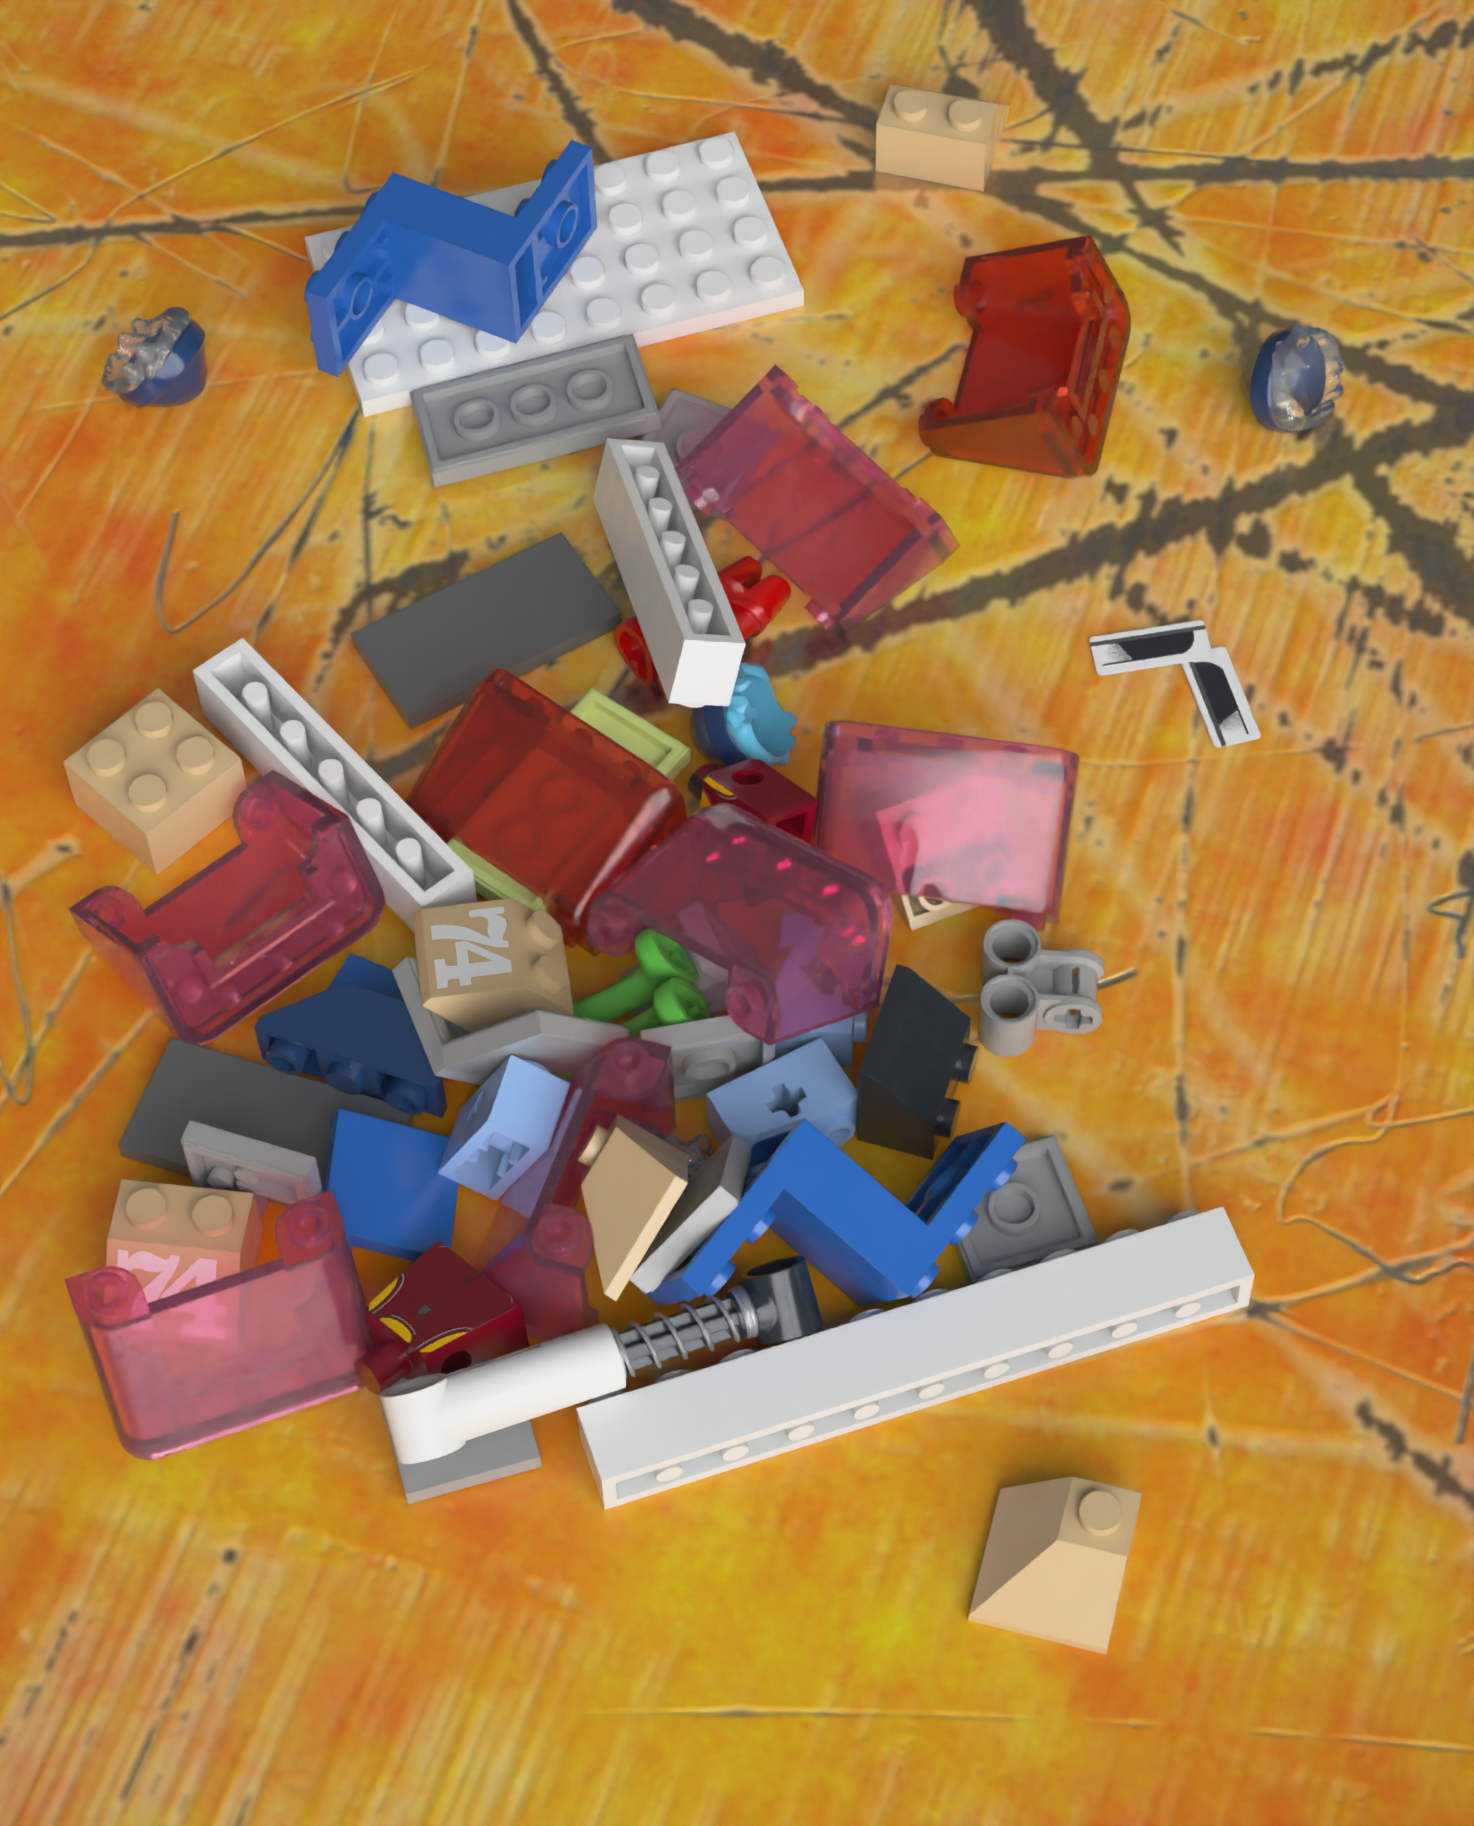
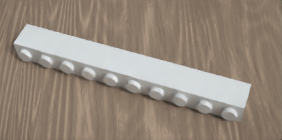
(913, 1355)

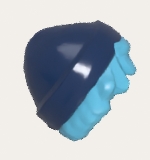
(748, 727)

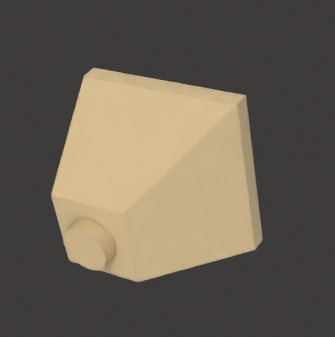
(627, 1195)
(1057, 1561)

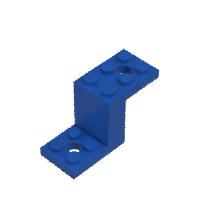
(451, 258)
(845, 1217)

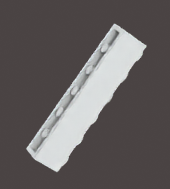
(668, 574)
(286, 735)

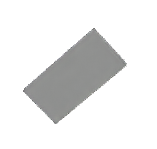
(535, 410)

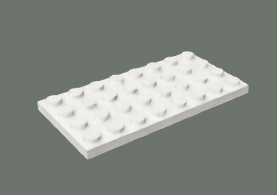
(672, 255)

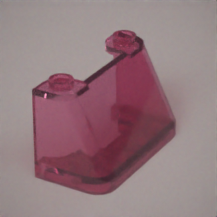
(814, 504)
(949, 815)
(774, 911)
(247, 920)
(537, 1238)
(230, 1347)

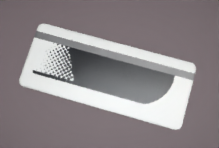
(1150, 647)
(1221, 699)

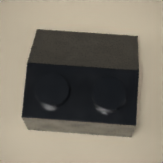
(914, 1068)

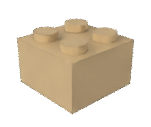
(156, 781)

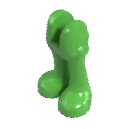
(662, 977)

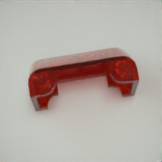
(1037, 363)
(544, 798)

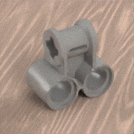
(1033, 989)

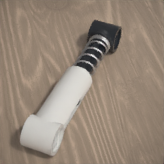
(443, 1411)

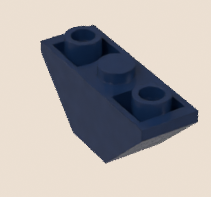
(356, 1045)

